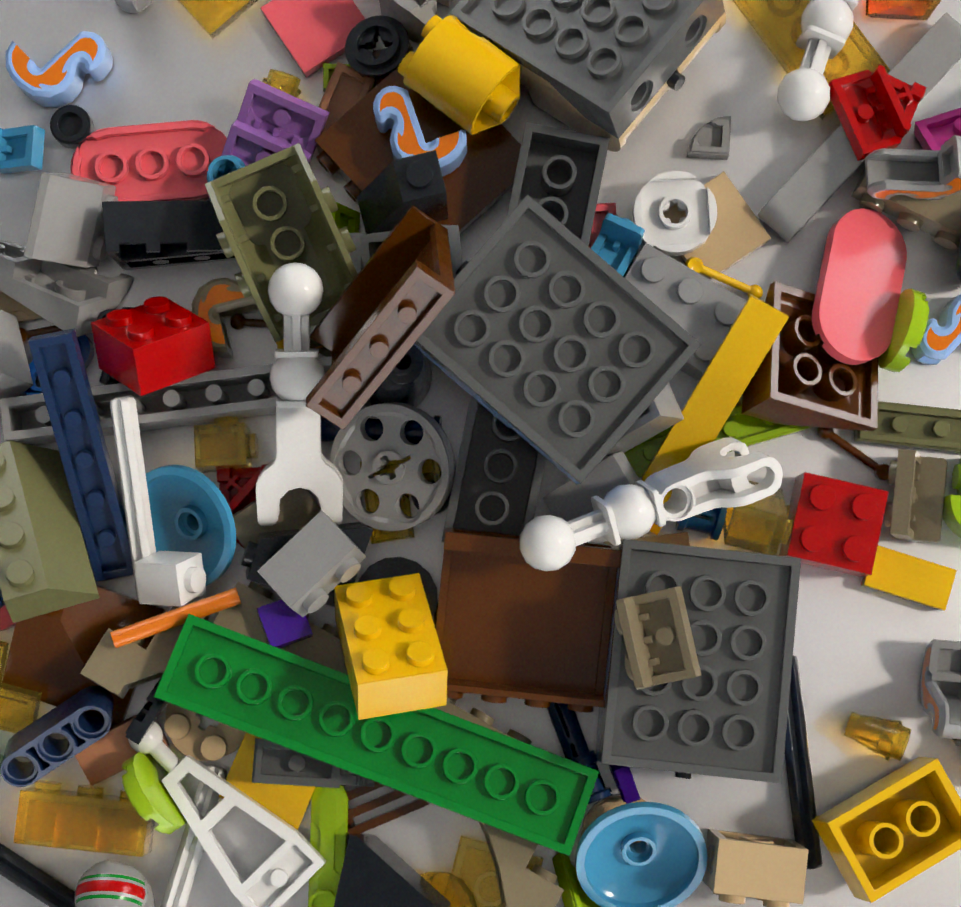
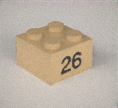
(755, 868)

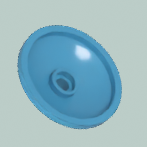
(191, 517)
(646, 873)

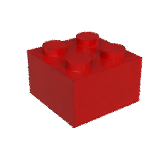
(153, 345)
(835, 524)

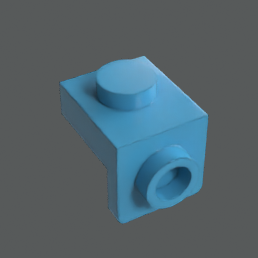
(21, 149)
(618, 242)

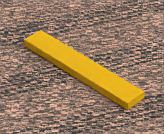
(720, 385)

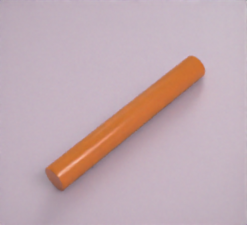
(175, 617)

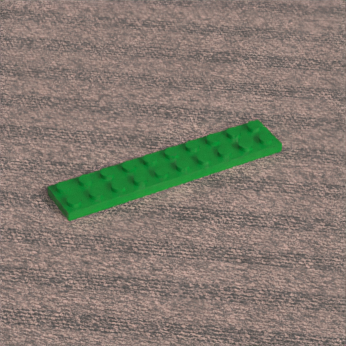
(411, 751)

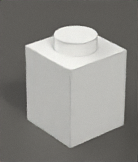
(170, 578)

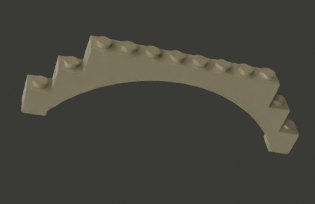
(132, 666)

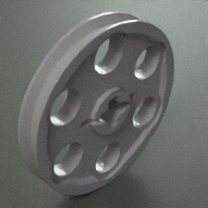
(407, 477)

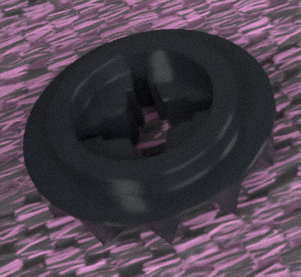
(366, 35)

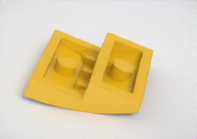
(285, 801)

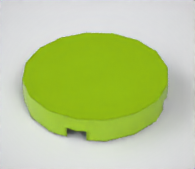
(907, 331)
(149, 794)

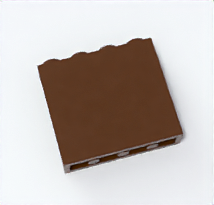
(362, 152)
(382, 315)
(525, 627)

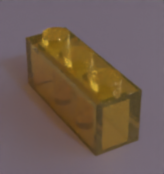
(81, 820)

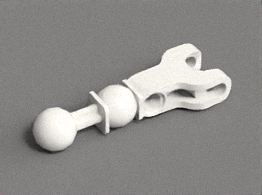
(824, 29)
(299, 460)
(629, 510)

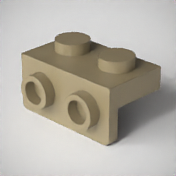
(918, 497)
(657, 638)

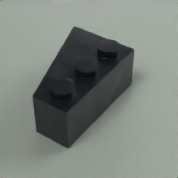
(161, 233)

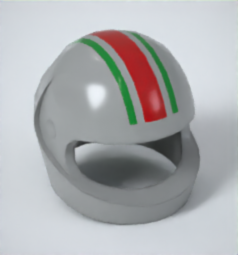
(113, 886)

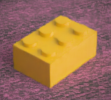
(390, 646)
(893, 828)

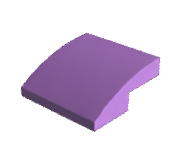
(273, 122)

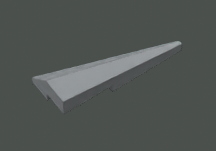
(59, 291)

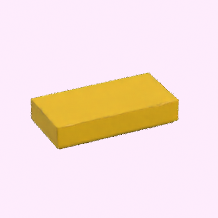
(911, 578)

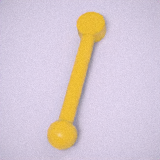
(697, 265)

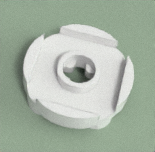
(691, 197)

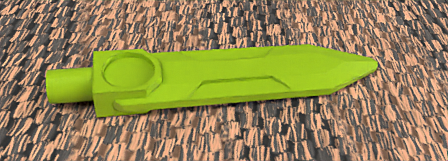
(329, 838)

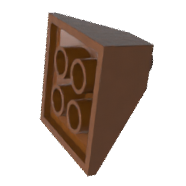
(805, 384)
(55, 647)

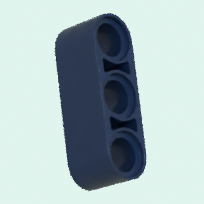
(49, 753)

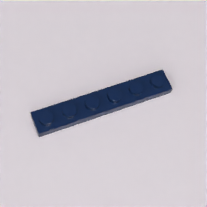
(83, 452)

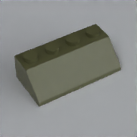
(40, 535)

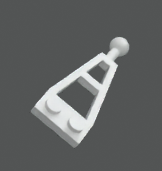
(280, 873)

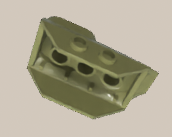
(279, 217)

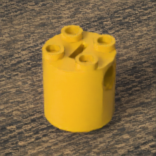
(463, 75)

